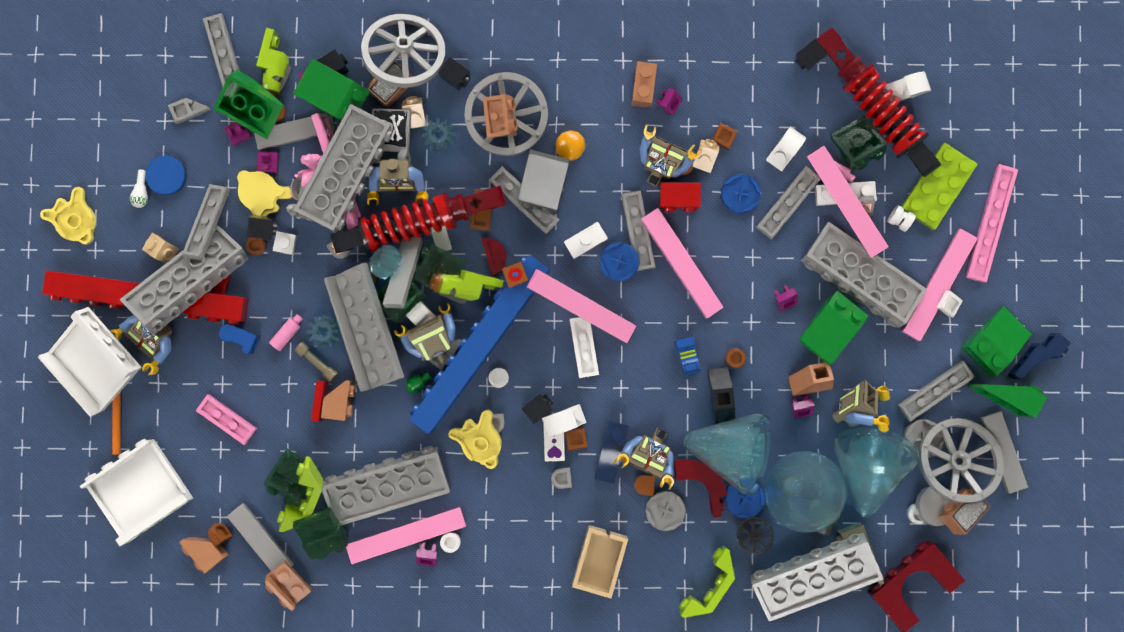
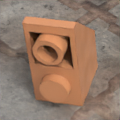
(811, 379)
(338, 402)
(203, 552)

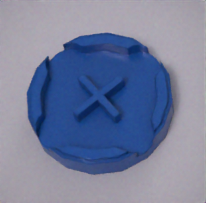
(166, 175)
(740, 193)
(619, 261)
(744, 505)

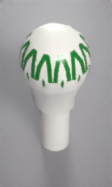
(139, 194)

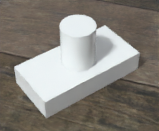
(585, 240)

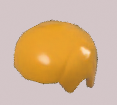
(570, 145)

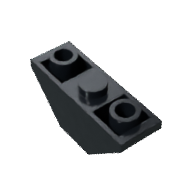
(721, 395)

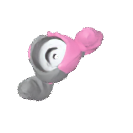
(303, 177)

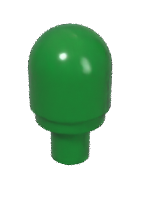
(417, 383)

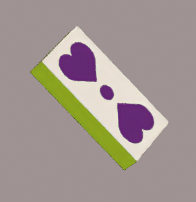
(554, 447)

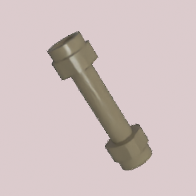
(304, 351)

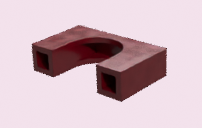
(889, 595)

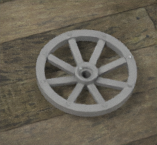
(403, 48)
(527, 84)
(964, 460)

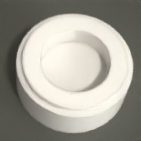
(498, 377)
(912, 514)
(450, 542)

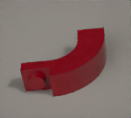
(696, 470)

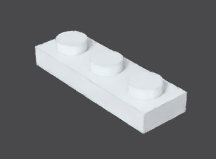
(861, 189)
(584, 347)

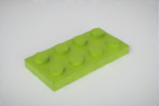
(938, 190)

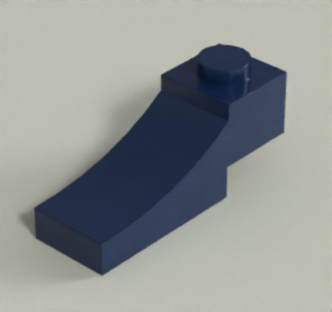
(1053, 347)
(611, 449)

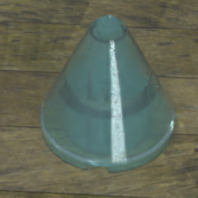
(734, 450)
(873, 465)
(805, 491)

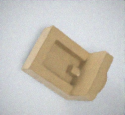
(417, 112)
(708, 155)
(160, 248)

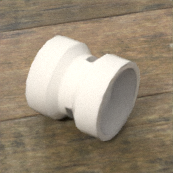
(901, 218)

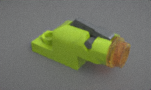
(273, 64)
(463, 288)

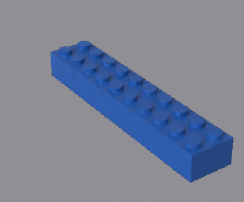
(474, 350)

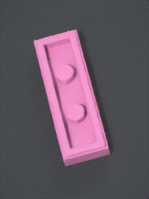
(226, 419)

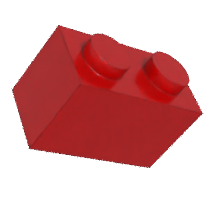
(679, 196)

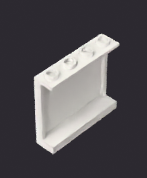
(90, 362)
(137, 490)

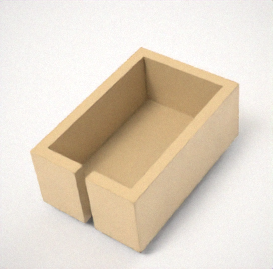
(599, 561)

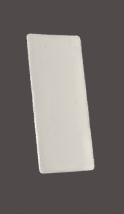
(441, 239)

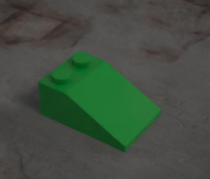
(329, 90)
(248, 104)
(833, 327)
(997, 342)
(1019, 400)

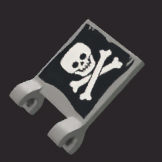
(400, 123)

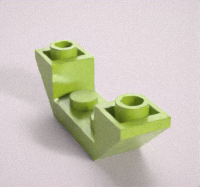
(309, 477)
(692, 607)

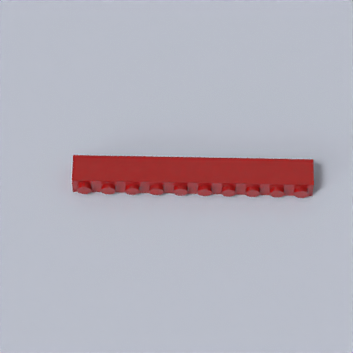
(110, 291)

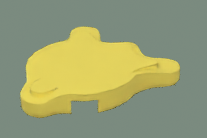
(260, 192)
(72, 219)
(480, 440)

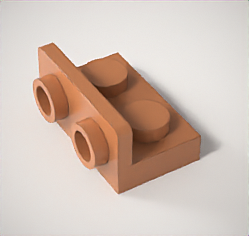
(500, 116)
(287, 585)

